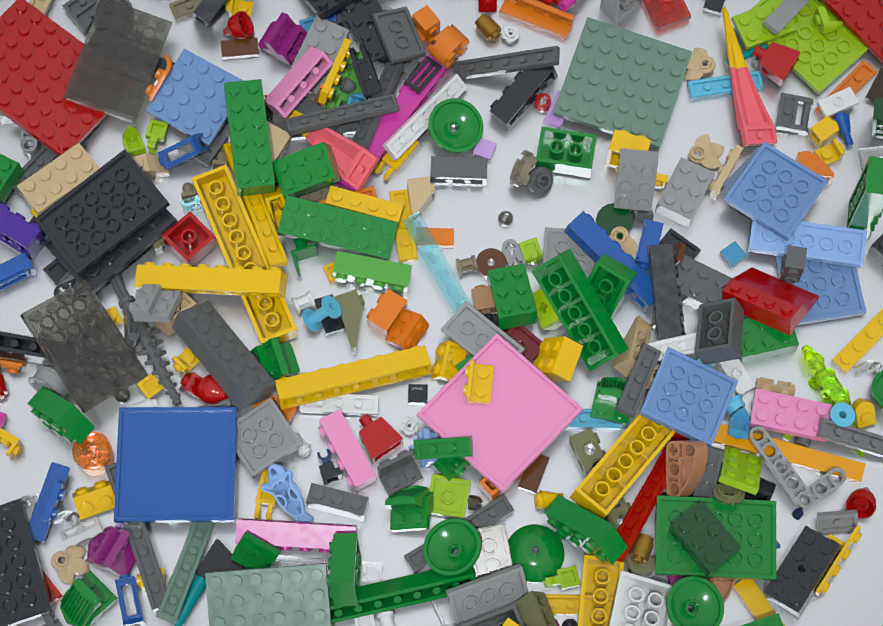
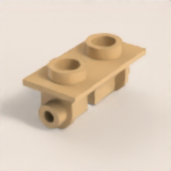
(782, 387)

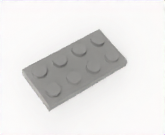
(325, 37)
(473, 330)
(487, 594)

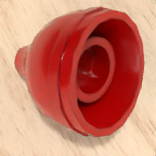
(239, 26)
(210, 391)
(862, 501)

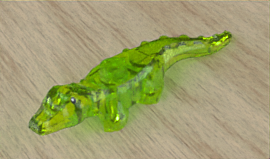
(826, 382)

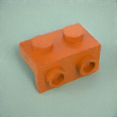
(407, 330)

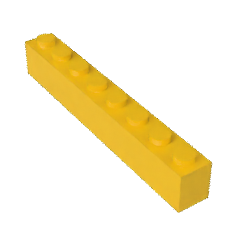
(213, 280)
(353, 377)

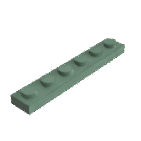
(184, 571)

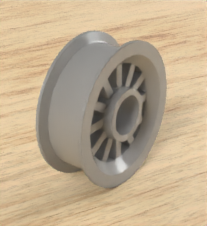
(49, 379)

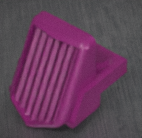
(283, 39)
(111, 551)

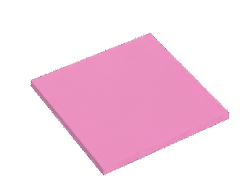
(518, 424)

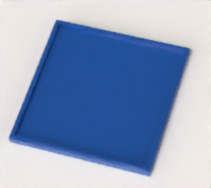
(175, 464)

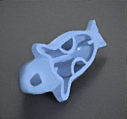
(286, 492)

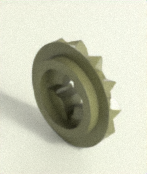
(721, 489)

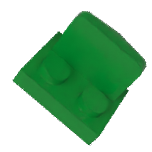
(276, 358)
(606, 399)
(410, 509)
(86, 601)

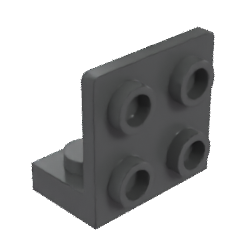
(399, 472)

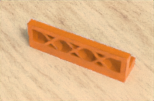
(539, 16)

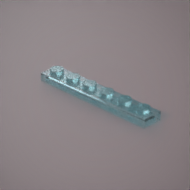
(435, 261)

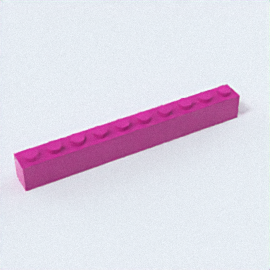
(408, 104)

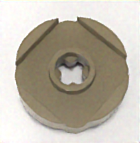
(521, 169)

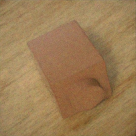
(482, 299)

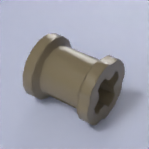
(466, 265)

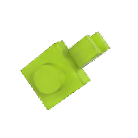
(155, 132)
(565, 578)

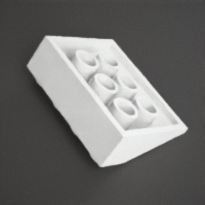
(639, 602)

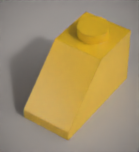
(275, 204)

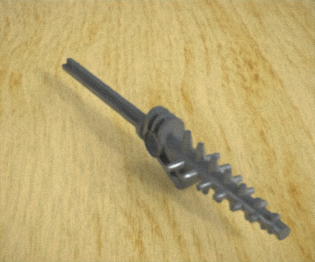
(138, 331)

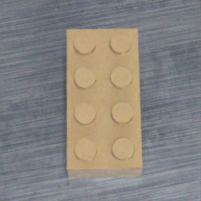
(57, 178)

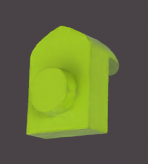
(822, 20)
(133, 142)
(531, 251)

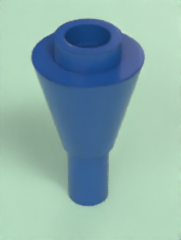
(843, 122)

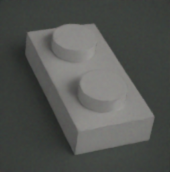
(837, 521)

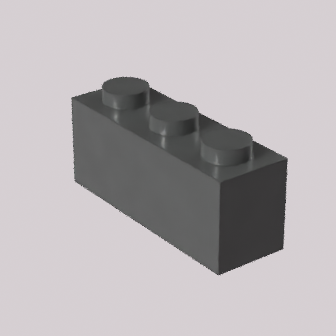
(458, 170)
(337, 502)

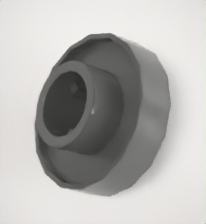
(540, 180)

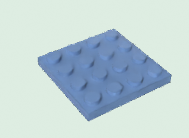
(193, 97)
(775, 191)
(836, 287)
(688, 397)

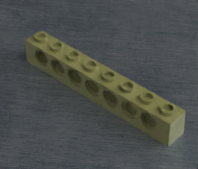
(578, 444)

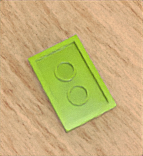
(751, 28)
(740, 470)

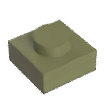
(157, 246)

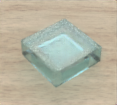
(191, 204)

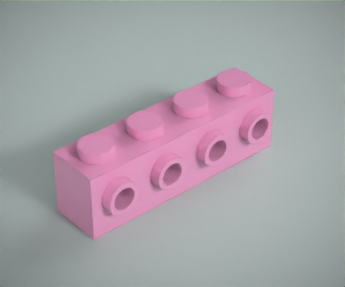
(298, 82)
(347, 449)

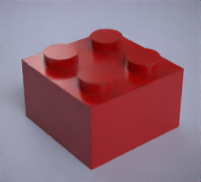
(189, 239)

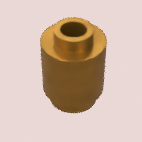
(488, 27)
(641, 549)

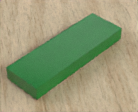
(443, 448)

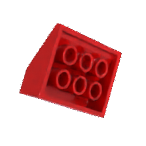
(770, 299)

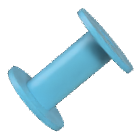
(313, 319)
(842, 415)

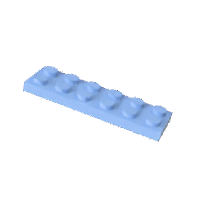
(823, 243)

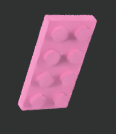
(788, 414)

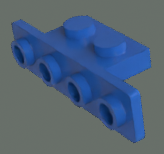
(47, 503)

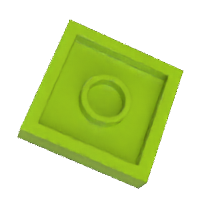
(449, 496)

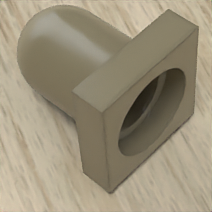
(221, 160)
(188, 191)

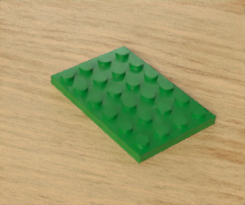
(749, 523)

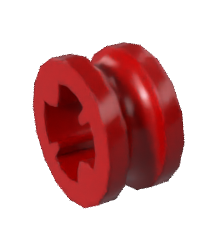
(541, 97)

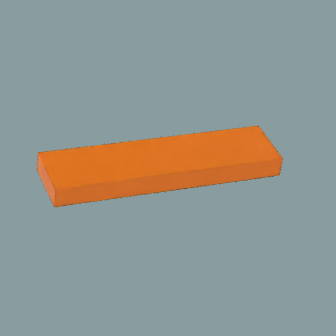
(856, 80)

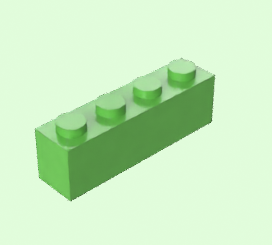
(371, 271)

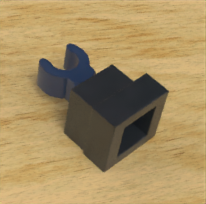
(328, 472)

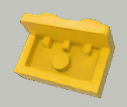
(94, 499)

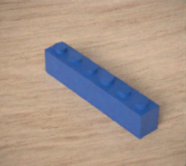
(596, 243)

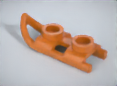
(160, 75)
(13, 365)

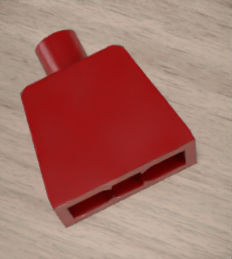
(776, 61)
(378, 437)

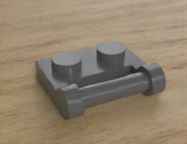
(788, 111)

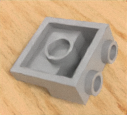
(154, 304)

